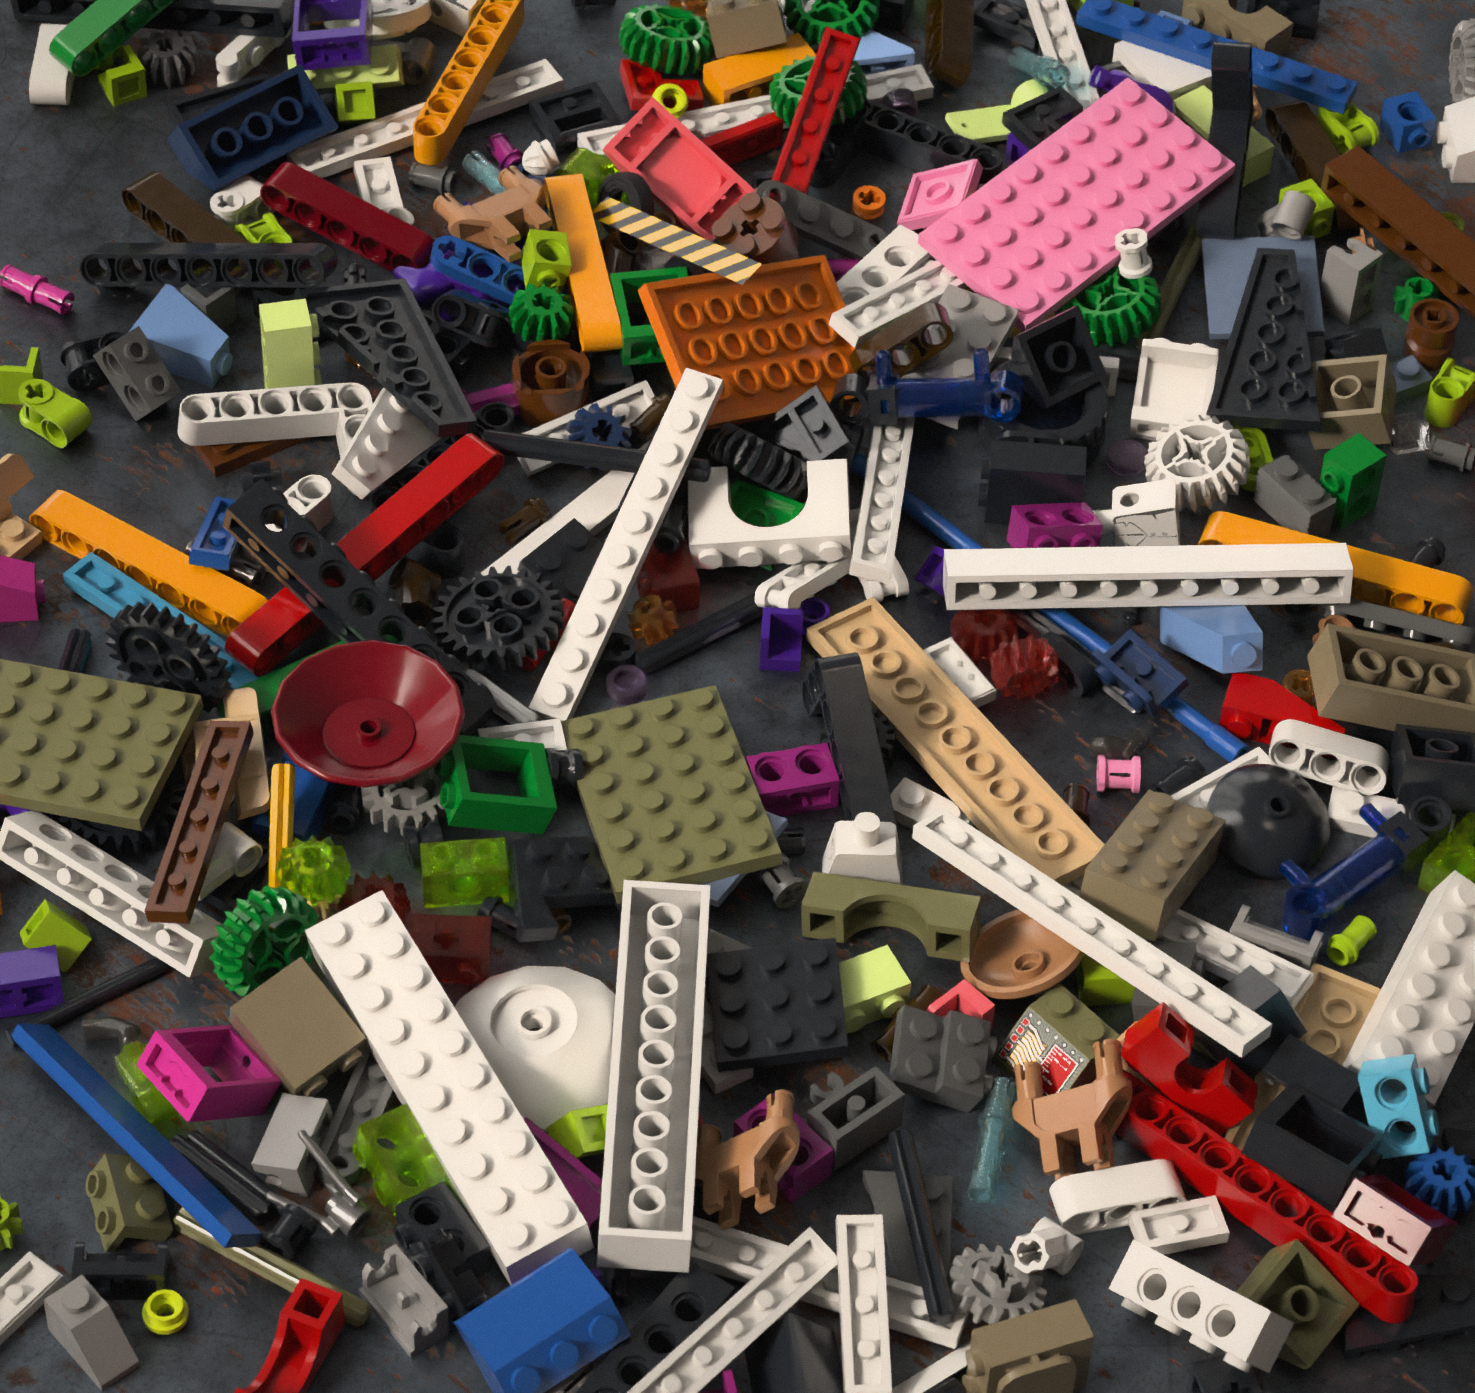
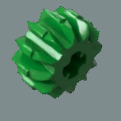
(541, 313)

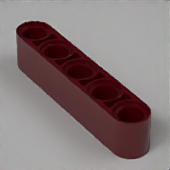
(346, 218)

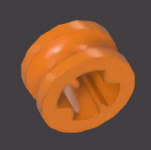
(863, 196)

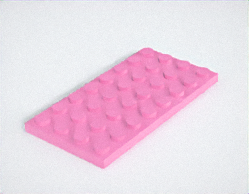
(1055, 212)

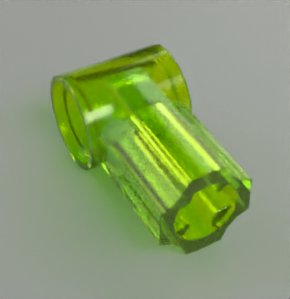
(145, 1095)

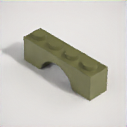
(845, 905)

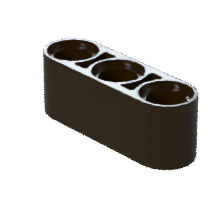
(908, 331)

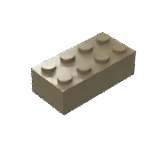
(1391, 681)
(1152, 863)

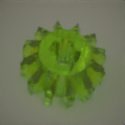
(314, 869)

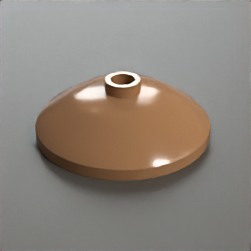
(1018, 958)

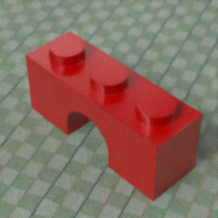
(1211, 1095)

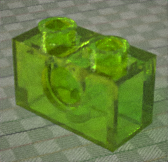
(463, 871)

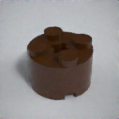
(758, 230)
(550, 381)

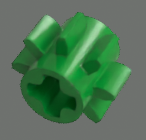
(1414, 291)

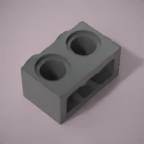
(137, 373)

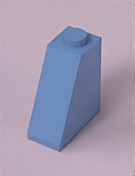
(185, 338)
(1214, 635)

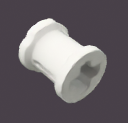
(1133, 253)

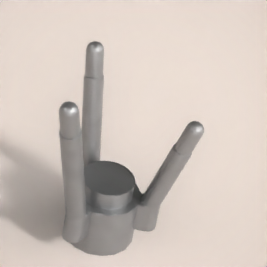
(345, 1207)

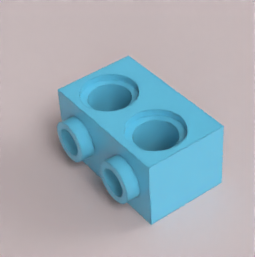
(1388, 1106)

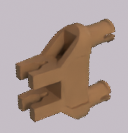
(500, 218)
(1077, 1115)
(747, 1162)

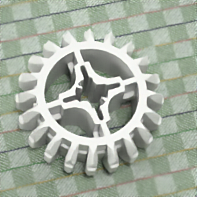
(1203, 457)

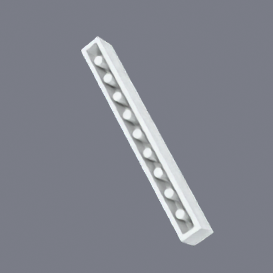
(1147, 576)

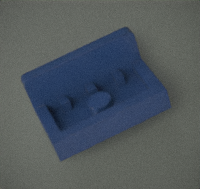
(1141, 673)

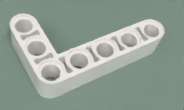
(275, 414)

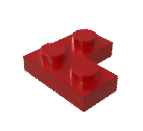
(642, 82)

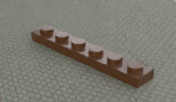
(199, 822)

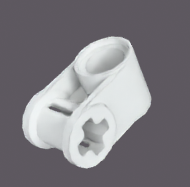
(240, 203)

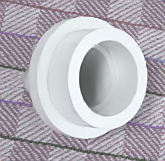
(540, 158)

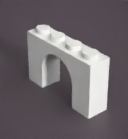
(815, 534)

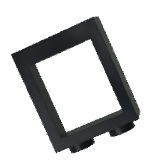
(1325, 1129)

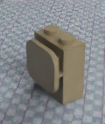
(298, 1029)
(1031, 1353)

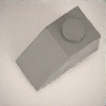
(90, 1332)

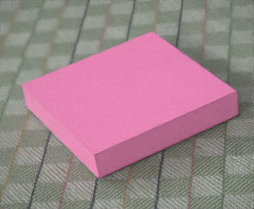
(937, 192)

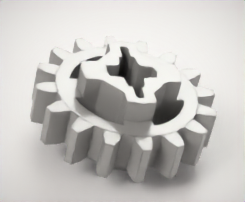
(405, 802)
(993, 1286)

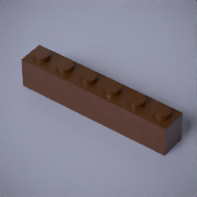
(1404, 223)

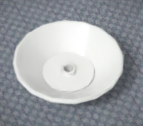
(563, 1062)

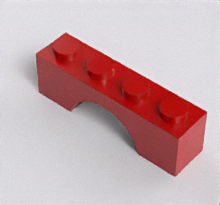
(302, 1340)

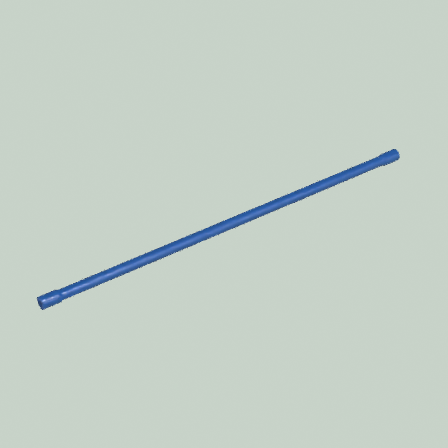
(1214, 735)

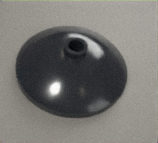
(1261, 838)

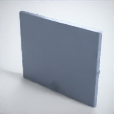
(1227, 271)

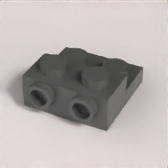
(942, 1057)

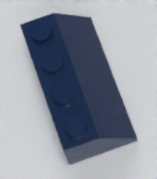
(252, 129)

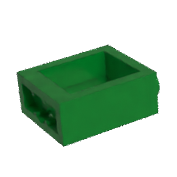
(638, 342)
(491, 811)

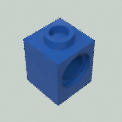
(1407, 122)

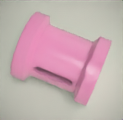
(1108, 766)

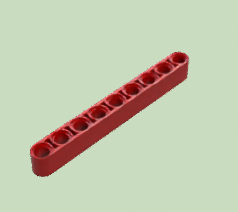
(371, 547)
(1267, 1202)

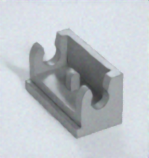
(1350, 281)
(1289, 947)
(284, 1152)
(405, 1302)

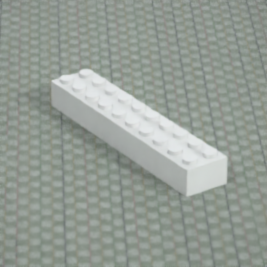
(654, 1078)
(448, 1087)

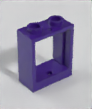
(332, 46)

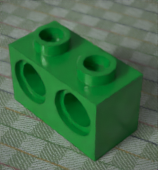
(1353, 477)

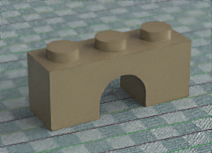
(1262, 29)

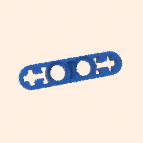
(494, 285)

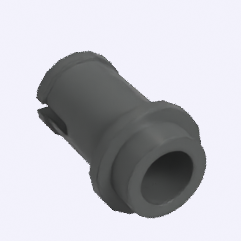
(433, 177)
(1452, 453)

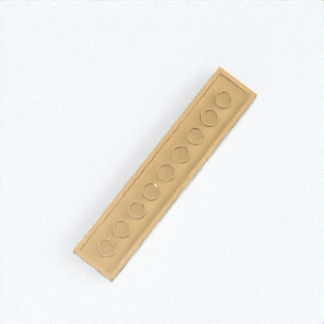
(959, 744)

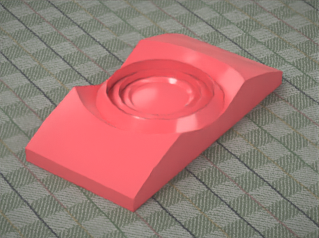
(678, 168)

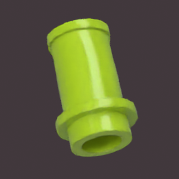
(1345, 947)

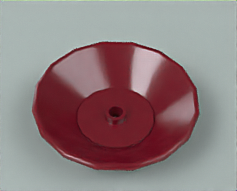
(367, 713)

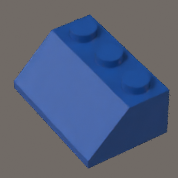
(542, 1327)

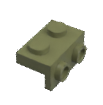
(126, 1202)

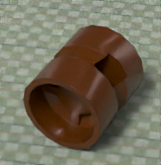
(1431, 332)

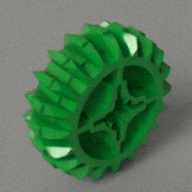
(830, 14)
(666, 39)
(790, 82)
(1118, 307)
(262, 938)

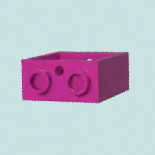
(176, 1064)

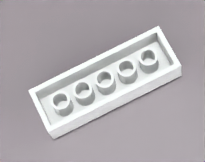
(1429, 991)

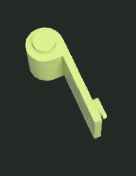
(986, 124)

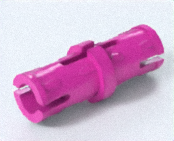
(36, 289)

